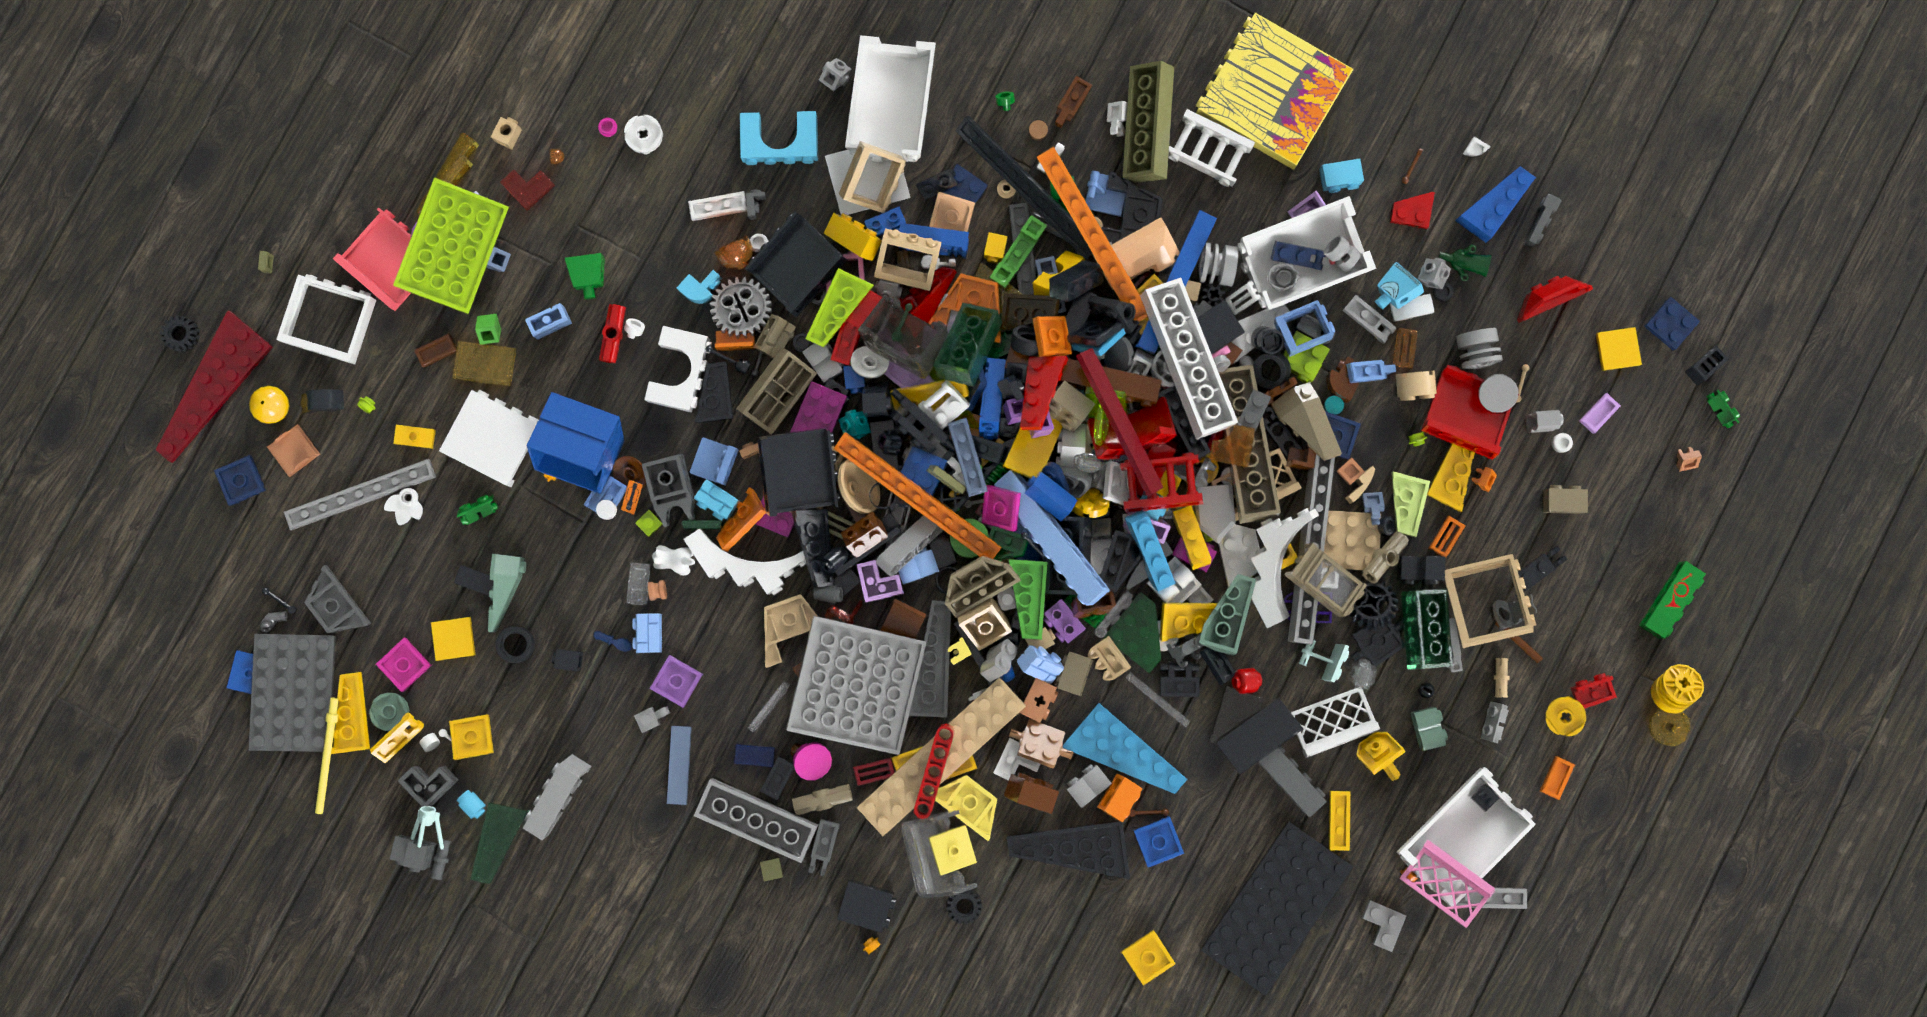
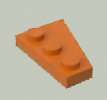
(745, 518)

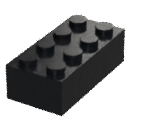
(1080, 533)

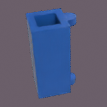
(1050, 496)

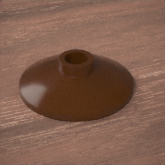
(623, 470)

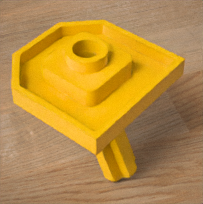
(1379, 753)

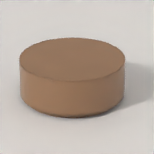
(1038, 130)

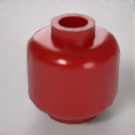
(1246, 680)

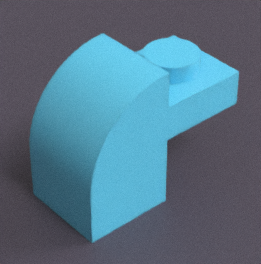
(699, 292)

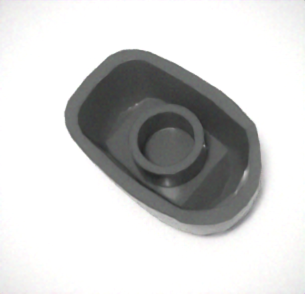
(1078, 481)

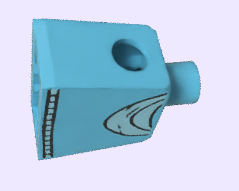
(1398, 287)

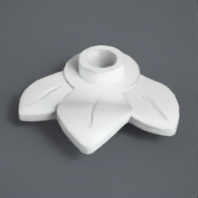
(404, 509)

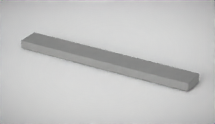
(359, 494)

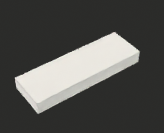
(717, 206)

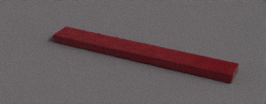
(1119, 421)

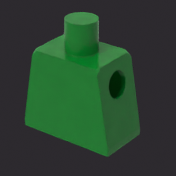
(586, 273)

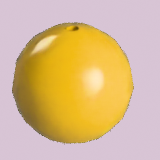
(274, 407)

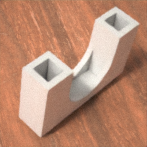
(684, 395)

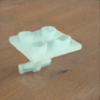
(1334, 664)

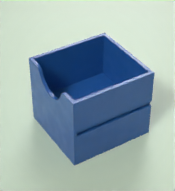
(576, 442)

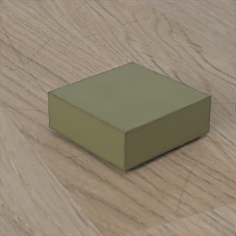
(265, 262)
(771, 869)

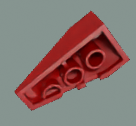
(925, 301)

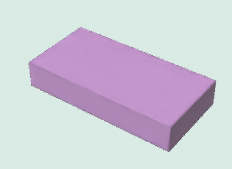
(1599, 413)

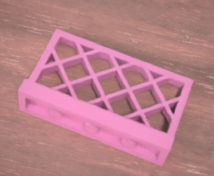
(1458, 870)

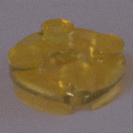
(1662, 736)

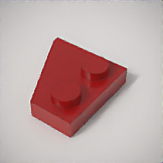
(1413, 211)

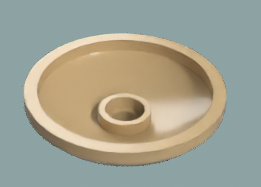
(855, 488)

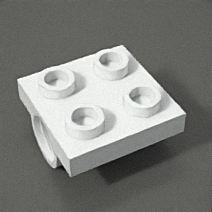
(1184, 587)

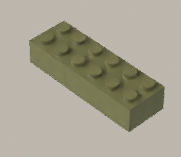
(1148, 122)

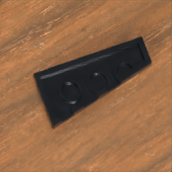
(815, 542)

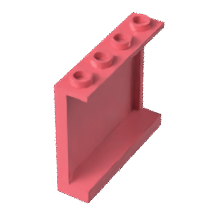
(378, 256)

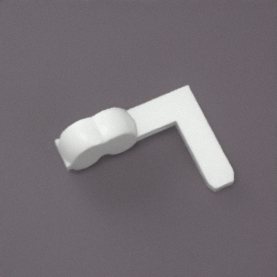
(926, 261)

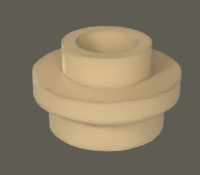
(1005, 194)

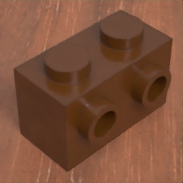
(864, 534)

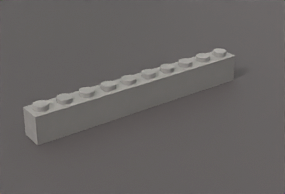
(1316, 497)

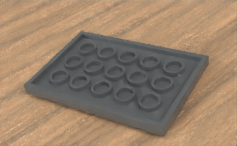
(291, 691)

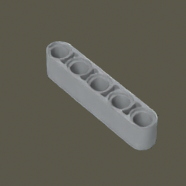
(908, 545)

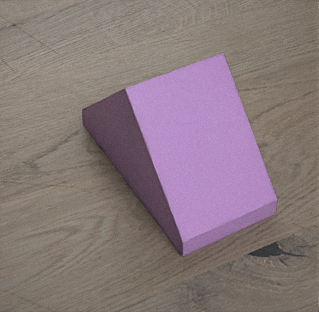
(1308, 204)

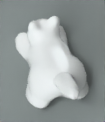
(677, 559)

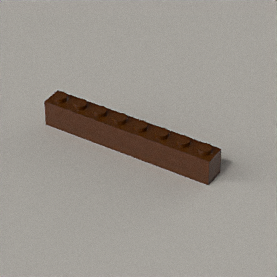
(1137, 387)

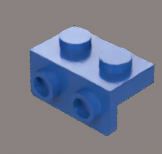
(888, 220)

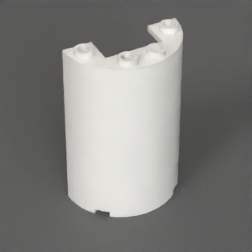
(890, 97)
(1310, 230)
(1468, 834)

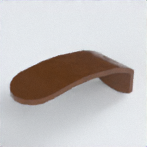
(903, 620)

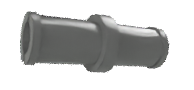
(440, 860)

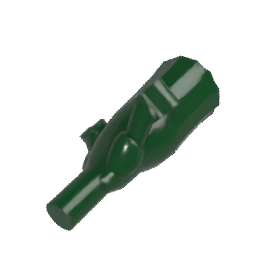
(1471, 262)

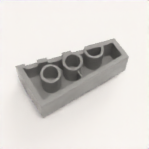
(555, 796)

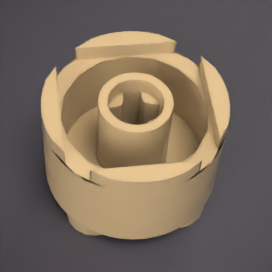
(1416, 384)

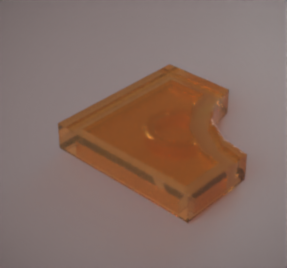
(1235, 448)

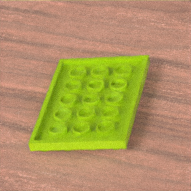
(451, 246)

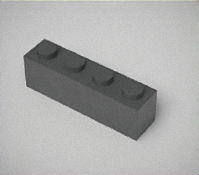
(1292, 782)

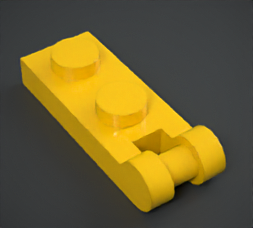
(396, 738)

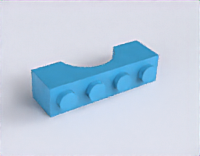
(1148, 543)

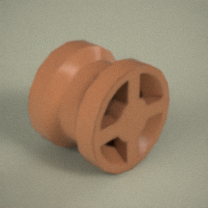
(657, 590)

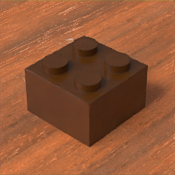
(1031, 792)

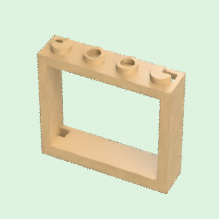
(1519, 585)

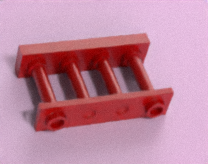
(1173, 499)

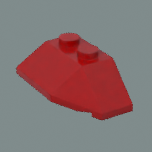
(1551, 295)

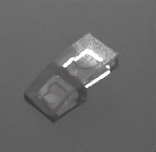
(638, 583)

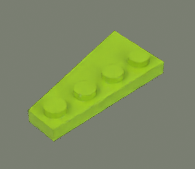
(840, 301)

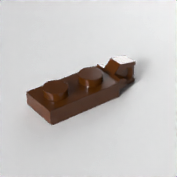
(1072, 100)

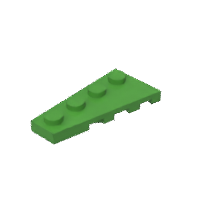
(1030, 596)

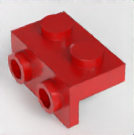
(1594, 691)

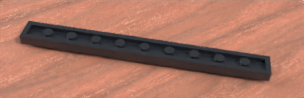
(1023, 184)

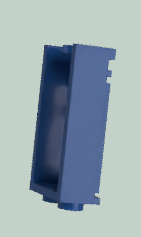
(952, 241)
(991, 399)

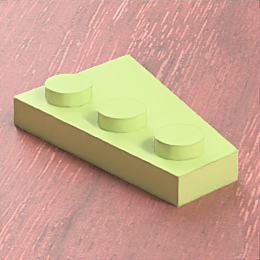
(1409, 502)

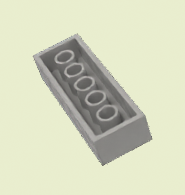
(756, 820)

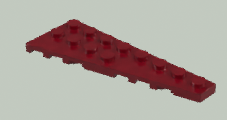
(225, 366)

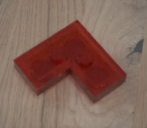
(527, 193)

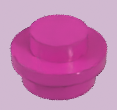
(607, 127)

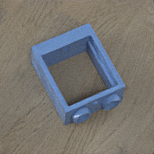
(1320, 312)

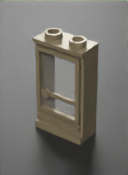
(1326, 581)

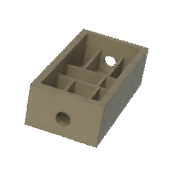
(782, 375)

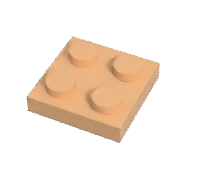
(952, 213)

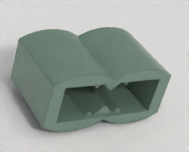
(1428, 728)

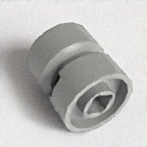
(1343, 254)

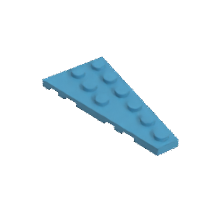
(1116, 746)

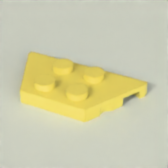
(972, 801)

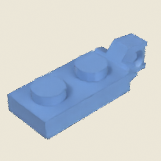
(1368, 371)

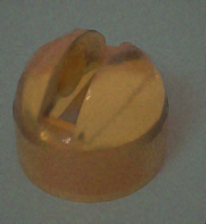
(556, 156)

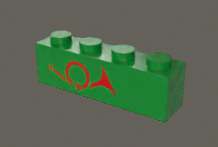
(1672, 600)

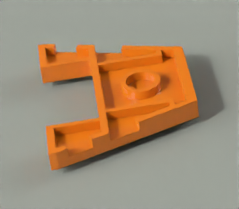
(970, 291)

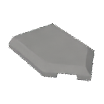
(1217, 512)

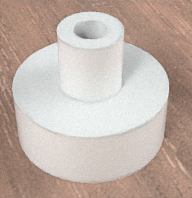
(634, 328)

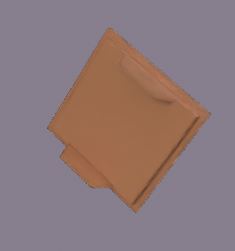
(293, 450)

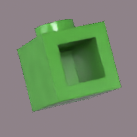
(488, 329)

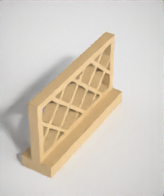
(1283, 490)

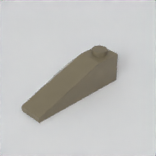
(1306, 416)

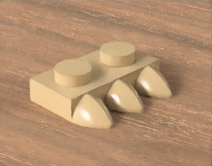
(1109, 658)

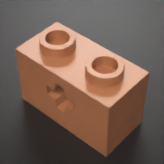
(1049, 695)

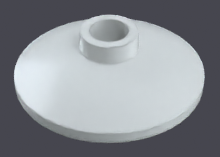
(863, 357)

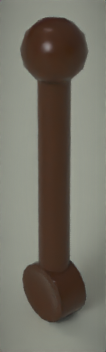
(1405, 180)
(1164, 812)

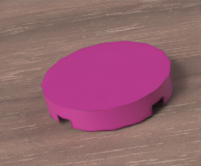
(812, 761)

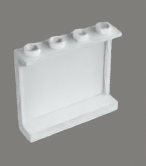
(489, 437)

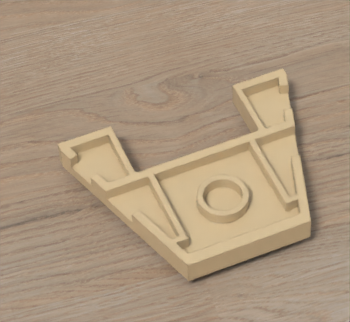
(783, 622)

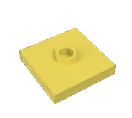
(952, 850)

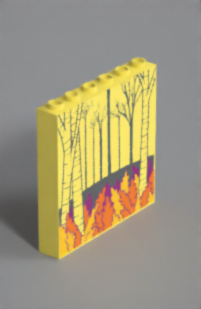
(1274, 90)

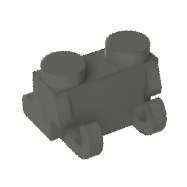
(1185, 649)

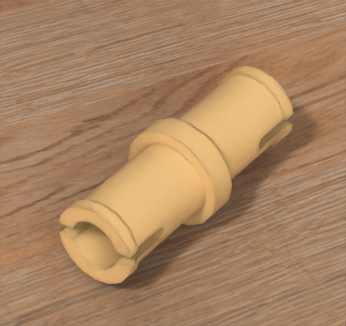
(1501, 677)

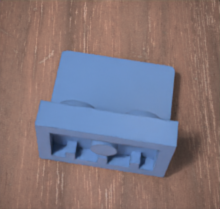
(714, 461)

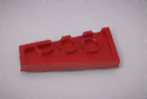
(1040, 388)

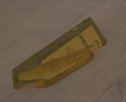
(456, 163)

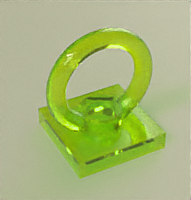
(1101, 421)

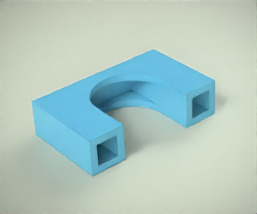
(802, 149)

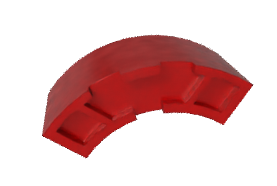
(1151, 425)

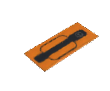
(631, 497)

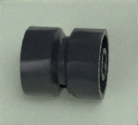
(1267, 339)

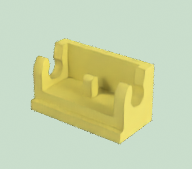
(962, 649)

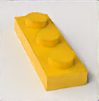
(1339, 820)

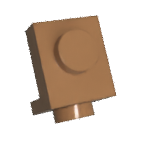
(749, 450)

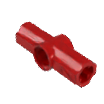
(614, 321)

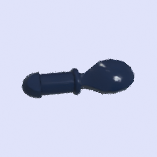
(621, 644)

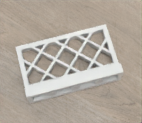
(1342, 737)

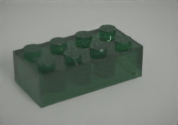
(968, 344)
(1427, 629)

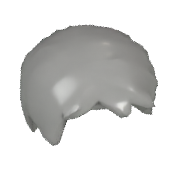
(1282, 277)

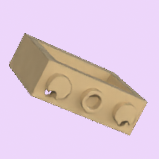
(855, 171)
(903, 275)

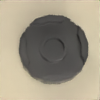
(1119, 355)

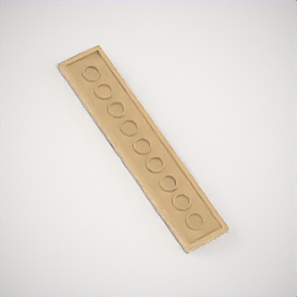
(972, 730)

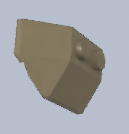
(978, 583)

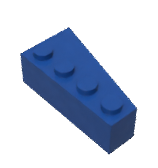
(1491, 210)

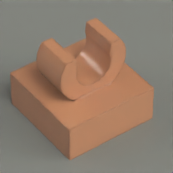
(1688, 460)
(1350, 471)

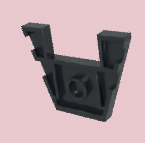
(1138, 211)

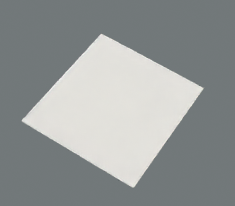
(868, 184)

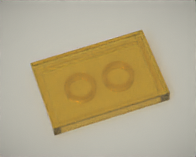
(484, 363)

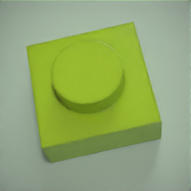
(649, 523)

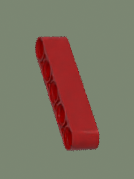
(928, 778)

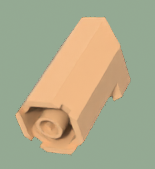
(1146, 249)

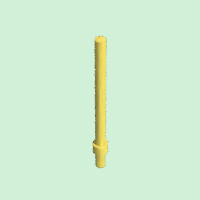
(331, 719)

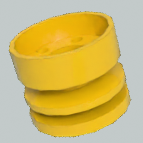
(1677, 688)

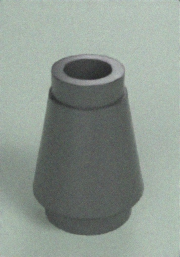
(829, 594)

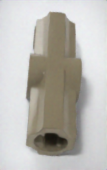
(1385, 557)
(822, 799)

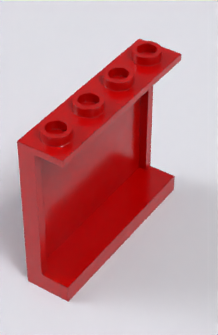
(1461, 418)

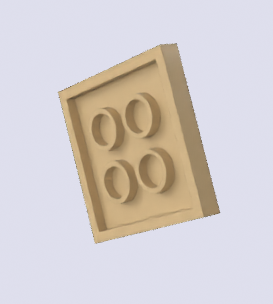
(1351, 539)

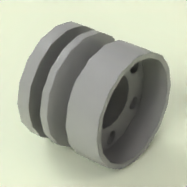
(1218, 264)
(1479, 348)

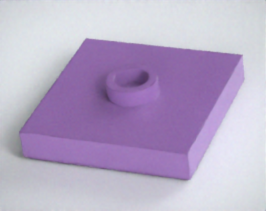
(676, 681)

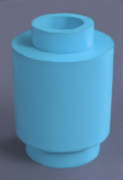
(471, 804)

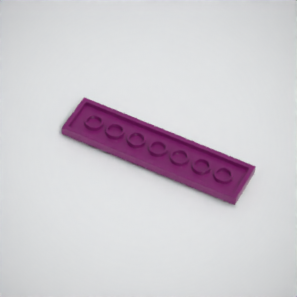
(819, 410)

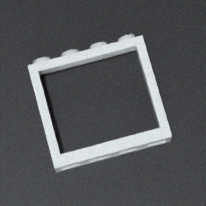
(294, 307)

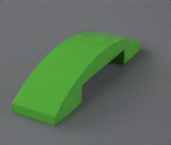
(1018, 251)

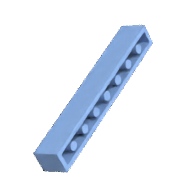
(1055, 543)

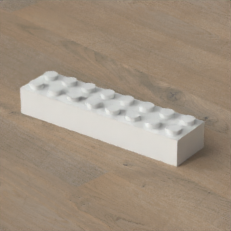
(1188, 358)

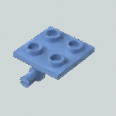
(1103, 200)

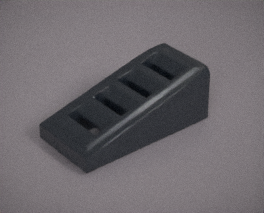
(1698, 374)

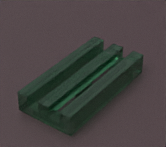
(695, 525)

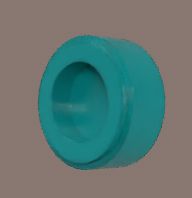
(1333, 405)

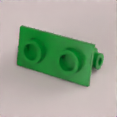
(1727, 415)
(470, 512)

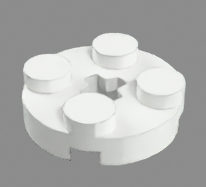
(643, 123)

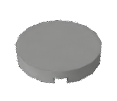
(1498, 393)

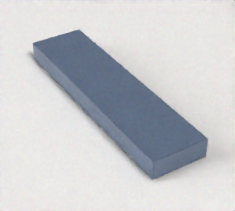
(967, 457)
(679, 765)

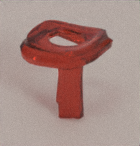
(845, 617)

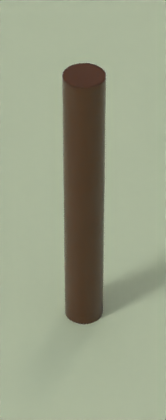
(1524, 646)

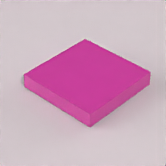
(1001, 508)
(403, 664)

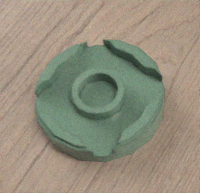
(388, 710)

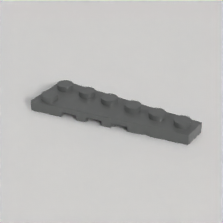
(932, 683)

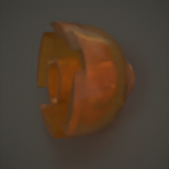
(735, 253)

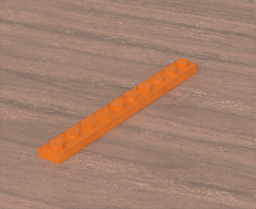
(1091, 231)
(916, 497)

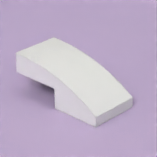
(1419, 306)

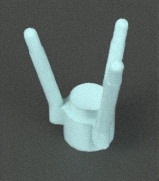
(425, 817)

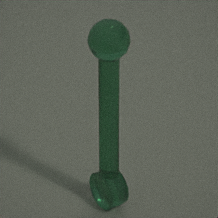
(895, 336)

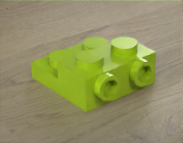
(1306, 363)

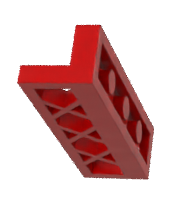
(845, 344)

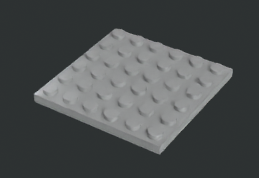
(856, 685)

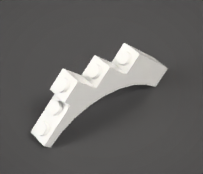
(1276, 537)
(716, 560)

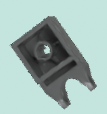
(670, 493)

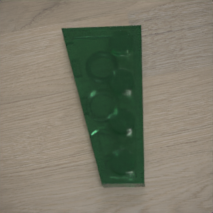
(496, 837)

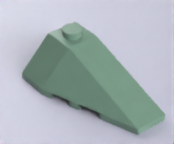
(506, 576)
(1226, 622)

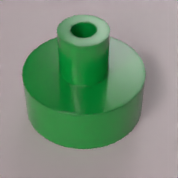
(1005, 99)

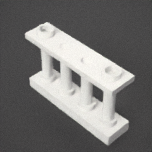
(1224, 136)

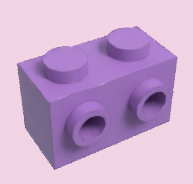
(1063, 621)

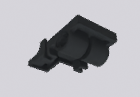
(1119, 312)

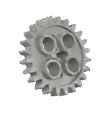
(756, 301)

